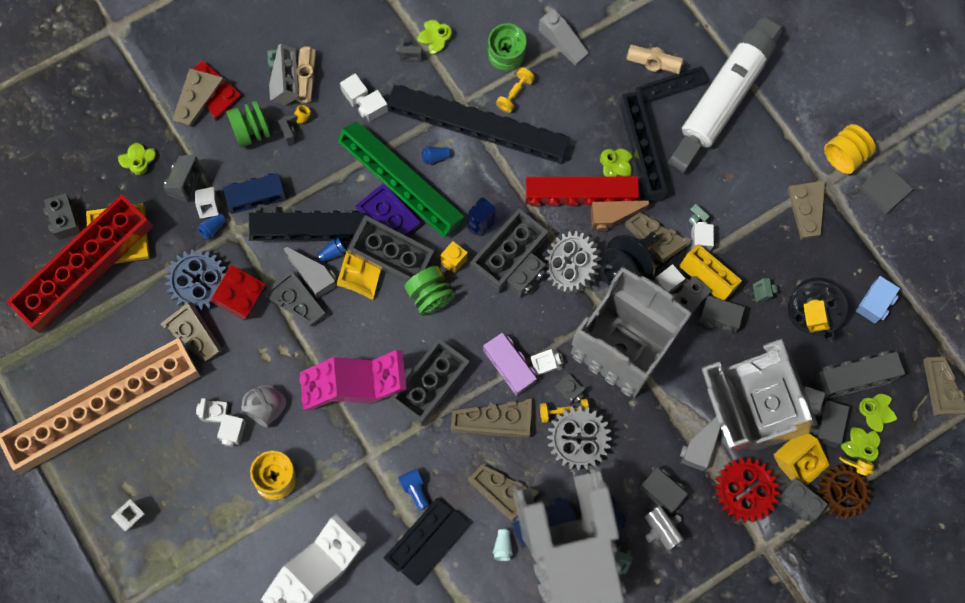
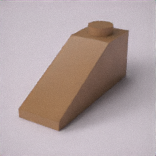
(611, 214)

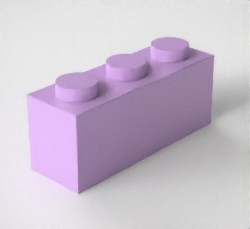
(510, 364)

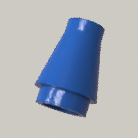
(434, 154)
(210, 226)
(332, 250)

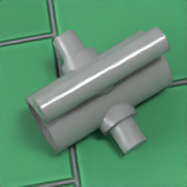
(663, 528)

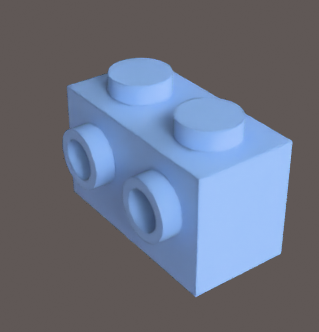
(878, 299)

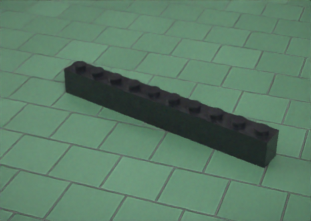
(477, 124)

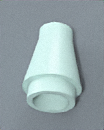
(503, 548)

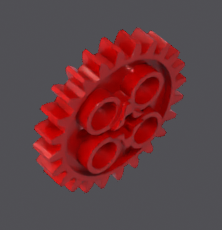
(734, 475)

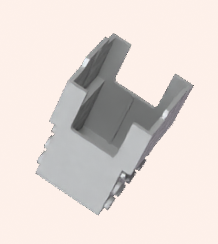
(629, 332)
(760, 399)
(577, 556)

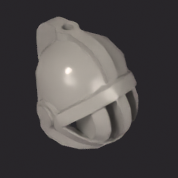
(263, 404)

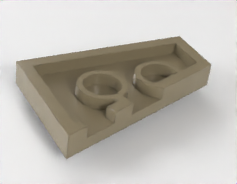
(195, 94)
(808, 208)
(669, 242)
(193, 331)
(943, 391)
(497, 490)

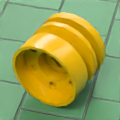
(849, 149)
(271, 464)

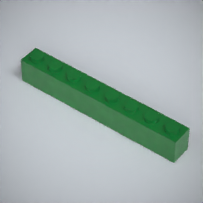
(400, 179)

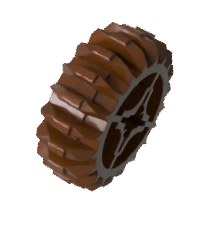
(853, 479)

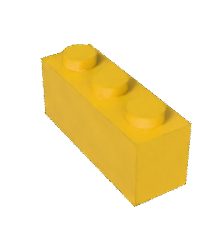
(710, 272)

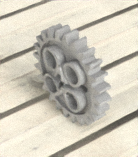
(572, 262)
(578, 455)

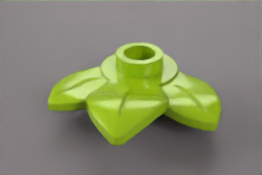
(433, 37)
(137, 158)
(619, 163)
(879, 413)
(860, 442)

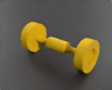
(505, 103)
(544, 412)

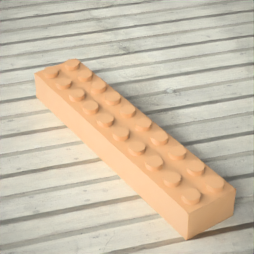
(98, 406)

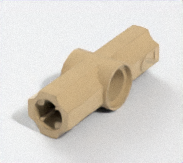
(655, 59)
(305, 66)

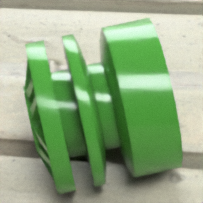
(508, 38)
(248, 124)
(429, 290)

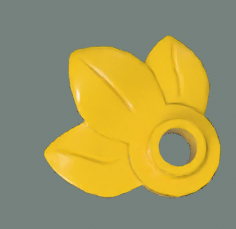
(863, 466)

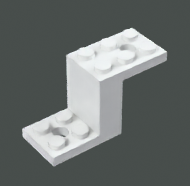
(316, 566)

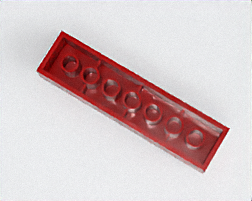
(79, 264)

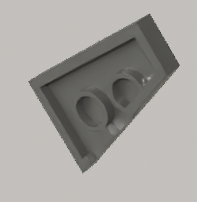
(295, 298)

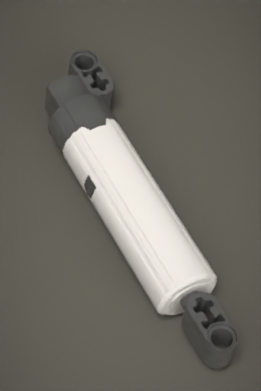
(727, 91)

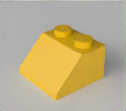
(802, 459)

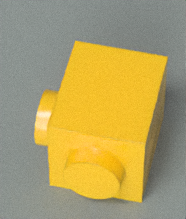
(453, 257)
(816, 316)

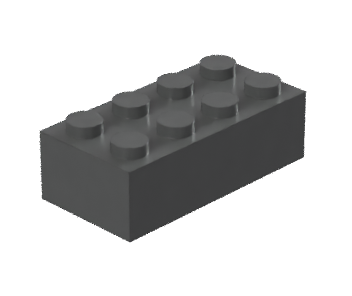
(388, 249)
(508, 249)
(859, 376)
(430, 382)

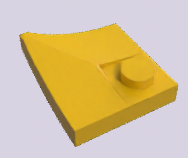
(358, 276)

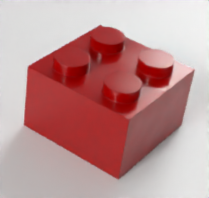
(237, 292)

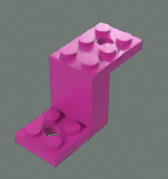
(352, 380)

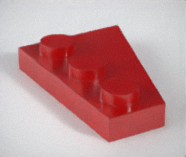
(225, 94)

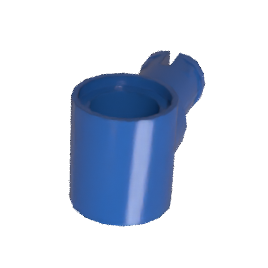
(412, 484)

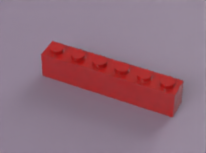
(579, 190)

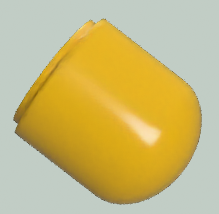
(302, 114)

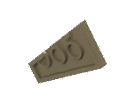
(499, 420)

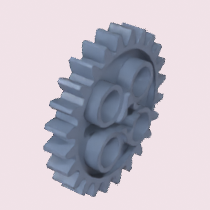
(185, 293)

